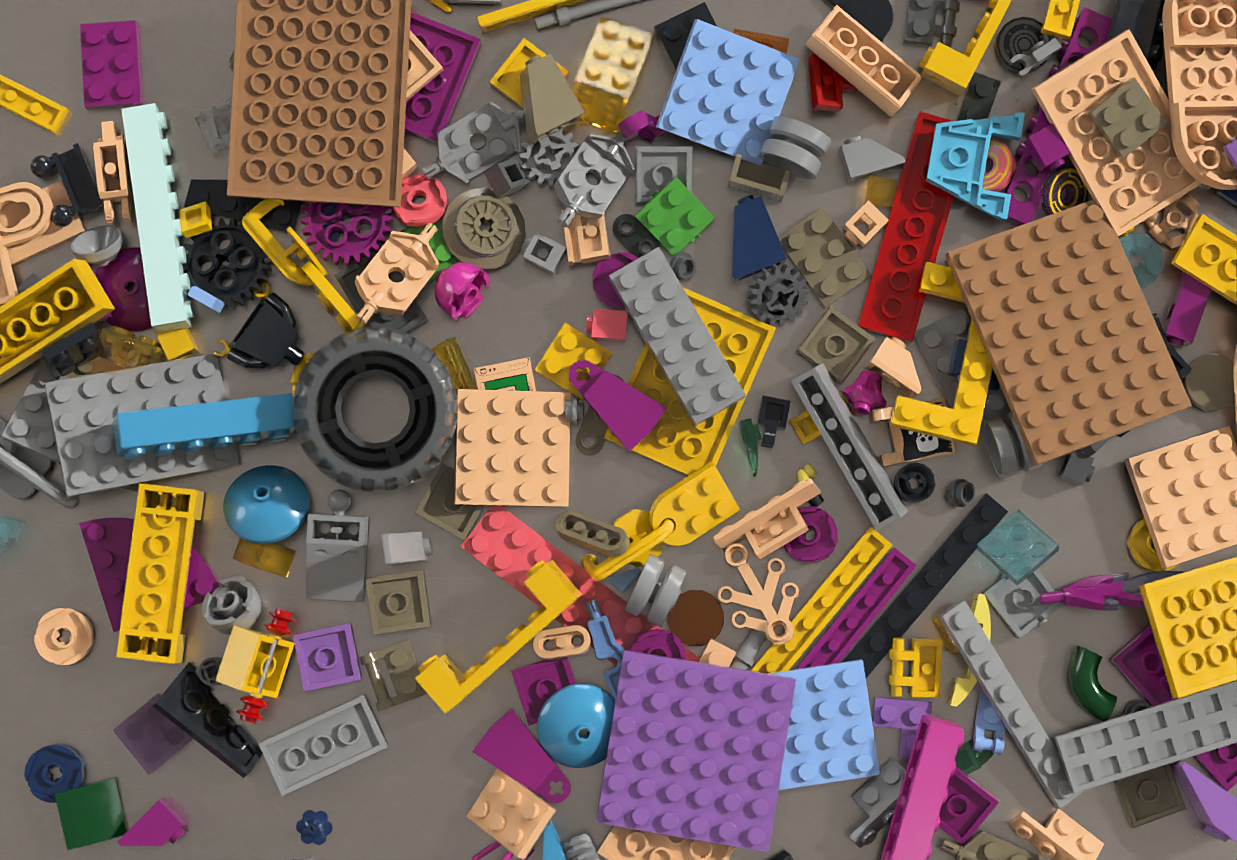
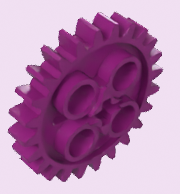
(353, 244)

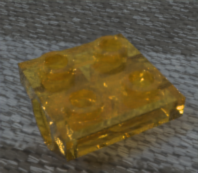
(123, 342)

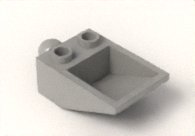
(336, 558)

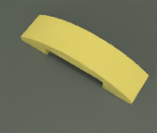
(962, 687)

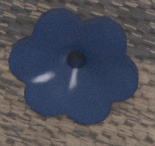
(321, 824)

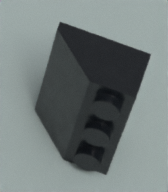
(1145, 24)

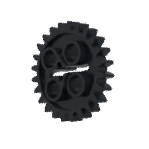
(245, 277)

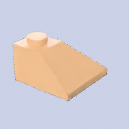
(895, 367)

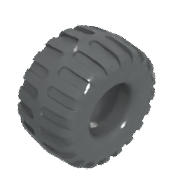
(386, 463)

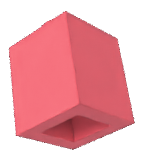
(607, 325)

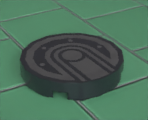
(1018, 38)

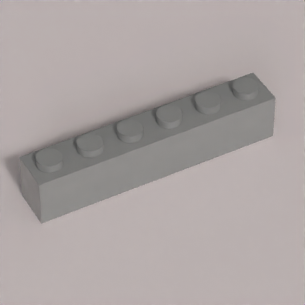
(849, 446)

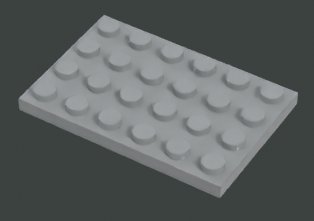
(87, 405)

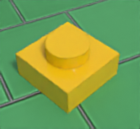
(195, 219)

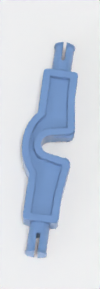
(605, 644)

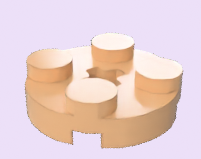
(48, 631)

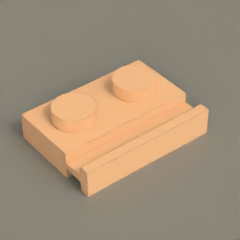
(586, 240)

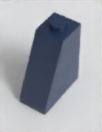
(753, 239)

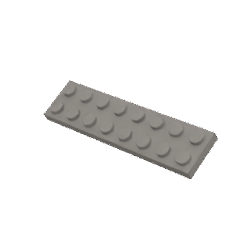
(1149, 737)

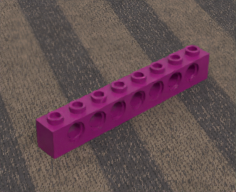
(1096, 29)

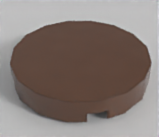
(696, 618)

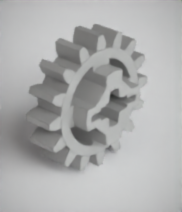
(538, 161)

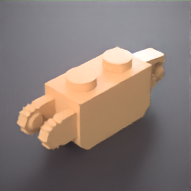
(113, 172)

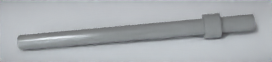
(564, 15)

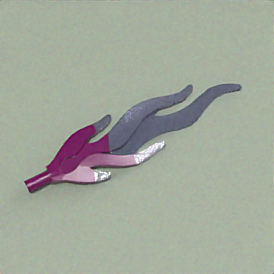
(1105, 591)

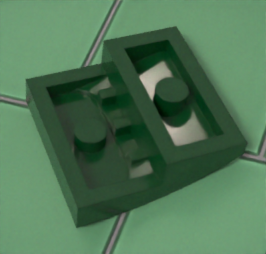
(91, 813)

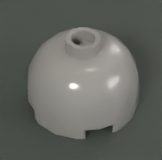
(232, 604)

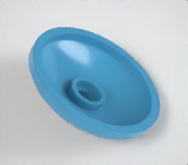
(266, 517)
(569, 712)

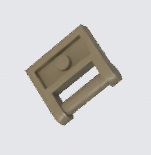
(402, 671)

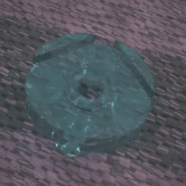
(1150, 254)

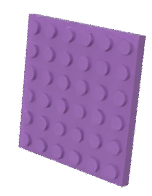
(696, 750)

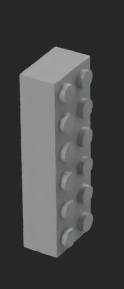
(676, 336)

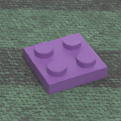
(327, 657)

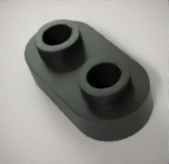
(636, 237)

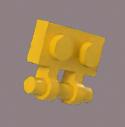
(925, 667)

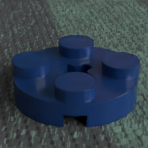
(48, 757)

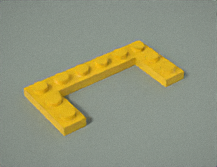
(965, 418)

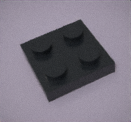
(72, 350)

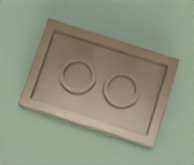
(823, 257)

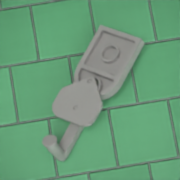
(25, 471)

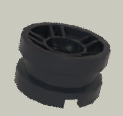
(926, 482)

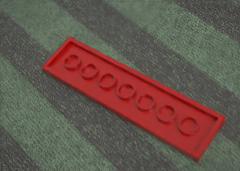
(908, 242)

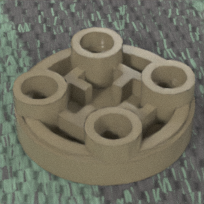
(1210, 382)

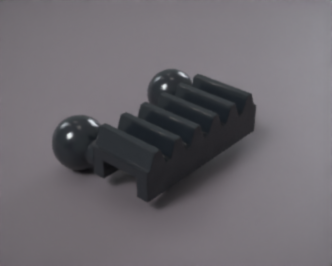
(77, 181)

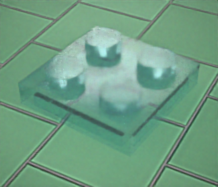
(1018, 547)

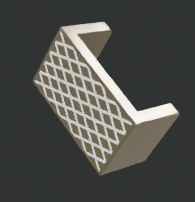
(758, 179)

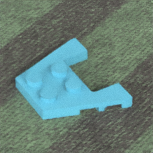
(961, 156)

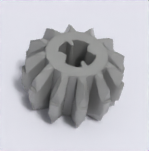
(580, 849)

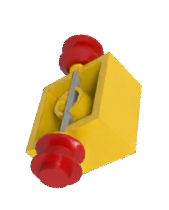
(257, 663)

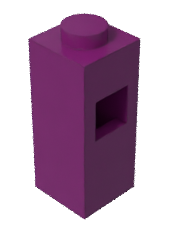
(1185, 311)

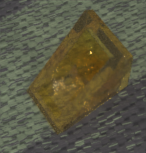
(266, 557)

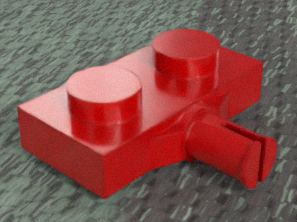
(826, 85)

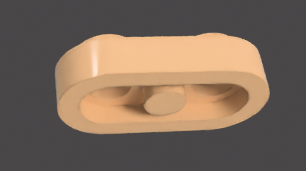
(562, 641)

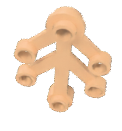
(761, 598)

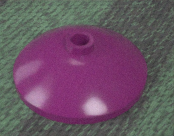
(130, 307)

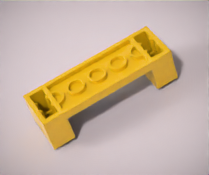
(954, 70)
(158, 573)
(450, 686)

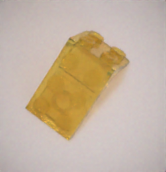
(610, 72)

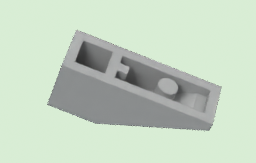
(405, 548)

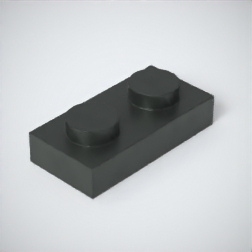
(979, 97)

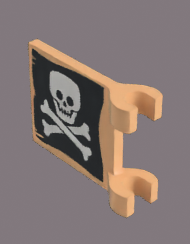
(911, 445)

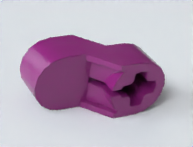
(641, 125)

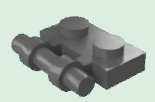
(921, 21)

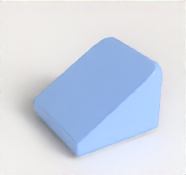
(624, 580)

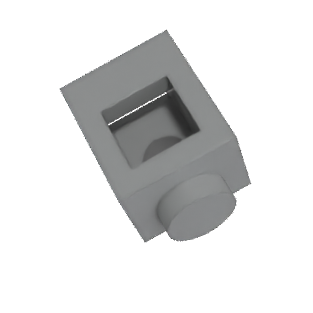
(555, 252)

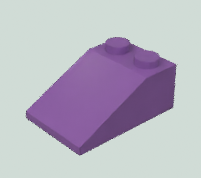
(1209, 801)

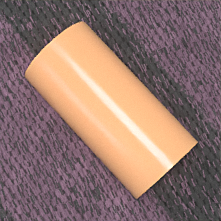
(863, 61)

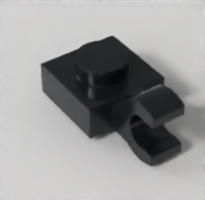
(774, 416)

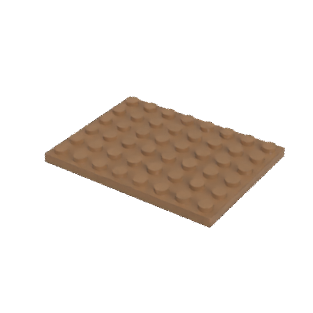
(319, 101)
(1067, 331)

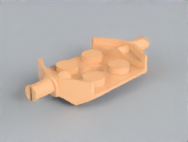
(401, 253)

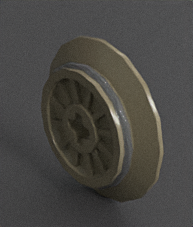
(480, 247)

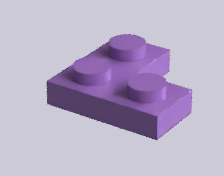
(902, 715)

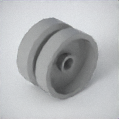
(795, 147)
(1006, 446)
(658, 592)

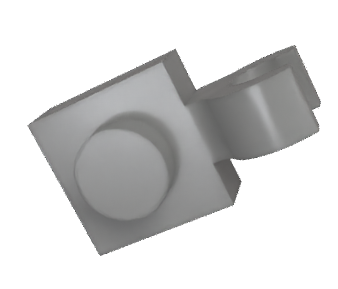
(1041, 52)

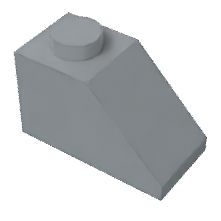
(867, 158)

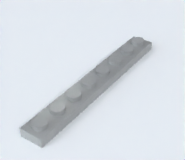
(1008, 702)

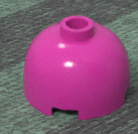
(460, 289)

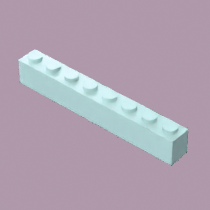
(156, 218)

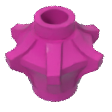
(866, 393)

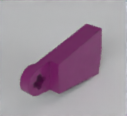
(620, 406)
(520, 755)

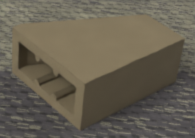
(547, 99)

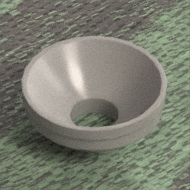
(98, 245)

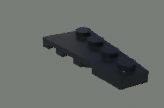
(227, 207)
(201, 716)

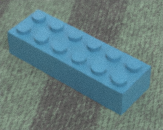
(203, 425)

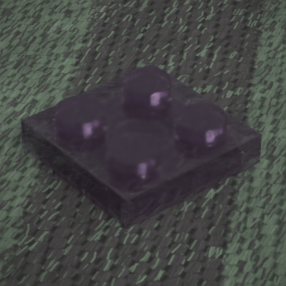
(151, 736)

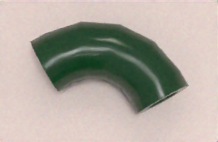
(1086, 686)

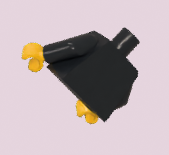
(265, 335)

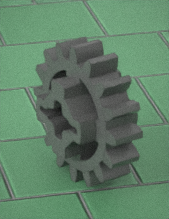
(766, 298)

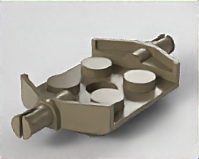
(987, 847)

